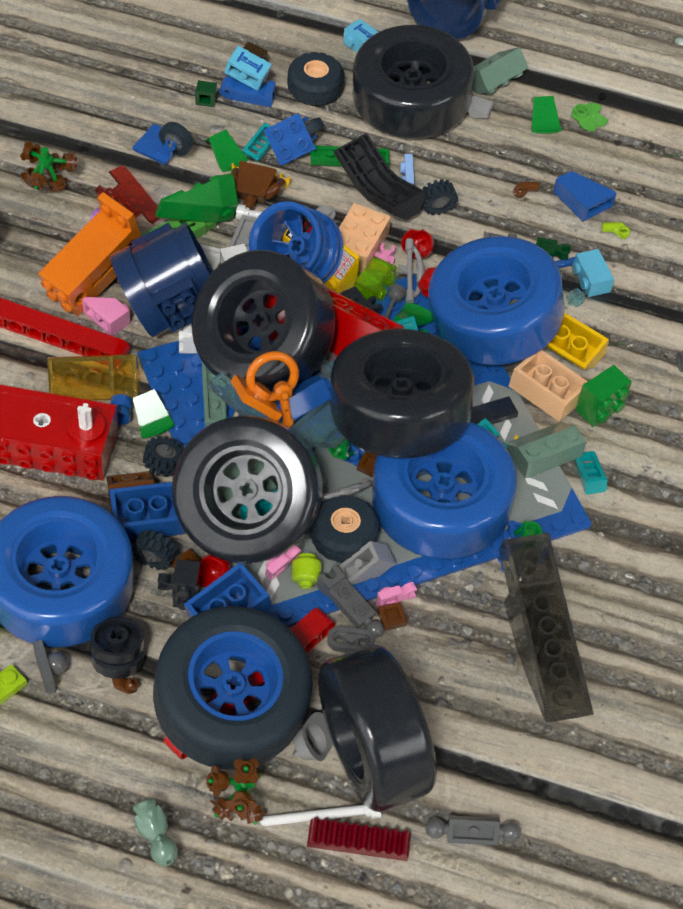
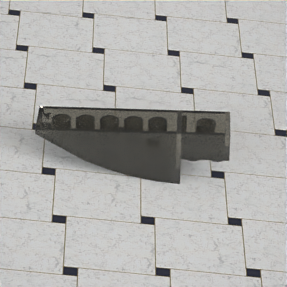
(544, 628)

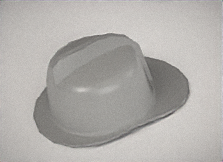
(313, 739)

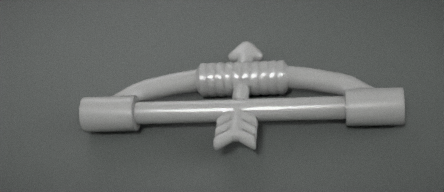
(410, 248)
(352, 489)

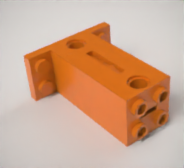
(84, 263)

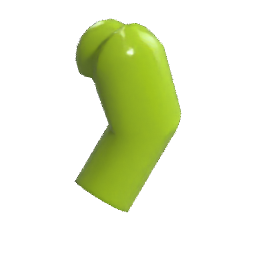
(617, 228)

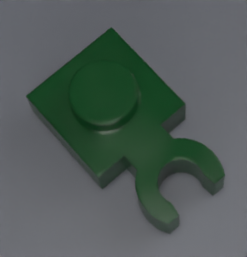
(550, 246)

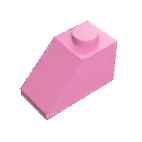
(107, 313)

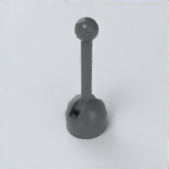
(396, 294)

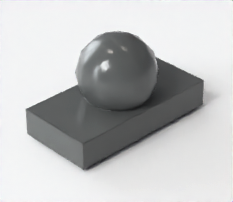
(49, 665)

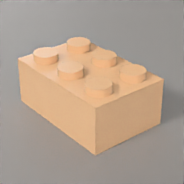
(364, 232)
(547, 384)

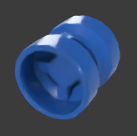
(124, 405)

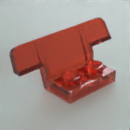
(130, 194)

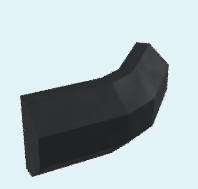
(376, 180)

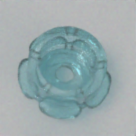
(575, 297)

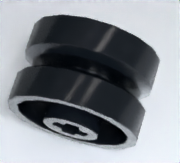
(117, 647)

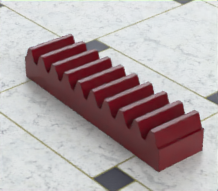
(359, 839)

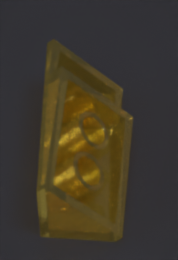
(94, 376)

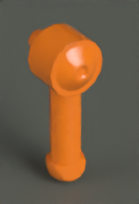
(283, 393)

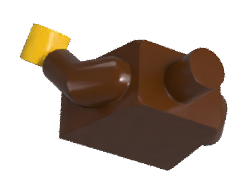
(257, 183)

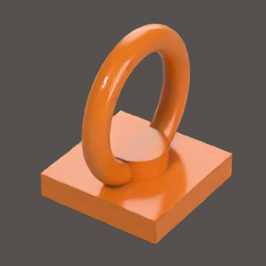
(258, 395)

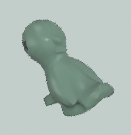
(153, 825)

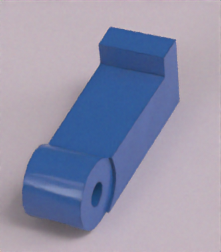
(241, 92)

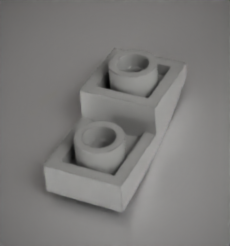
(479, 107)

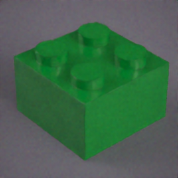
(603, 396)

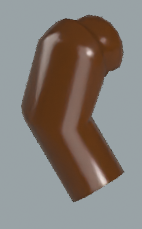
(523, 188)
(126, 685)

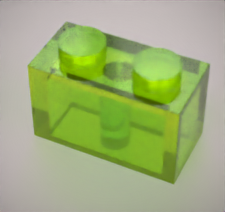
(376, 279)

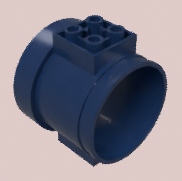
(454, 17)
(162, 276)

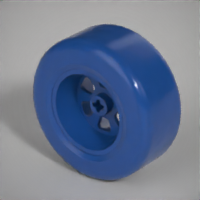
(501, 272)
(61, 527)
(453, 527)

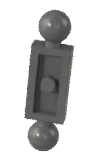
(473, 830)

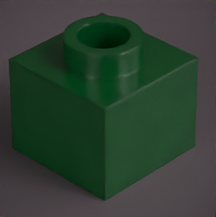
(206, 93)

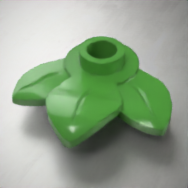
(589, 116)

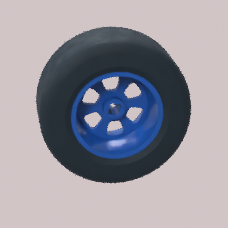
(216, 638)

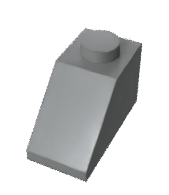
(367, 563)

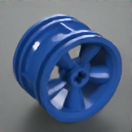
(320, 248)

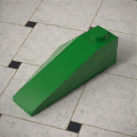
(208, 202)

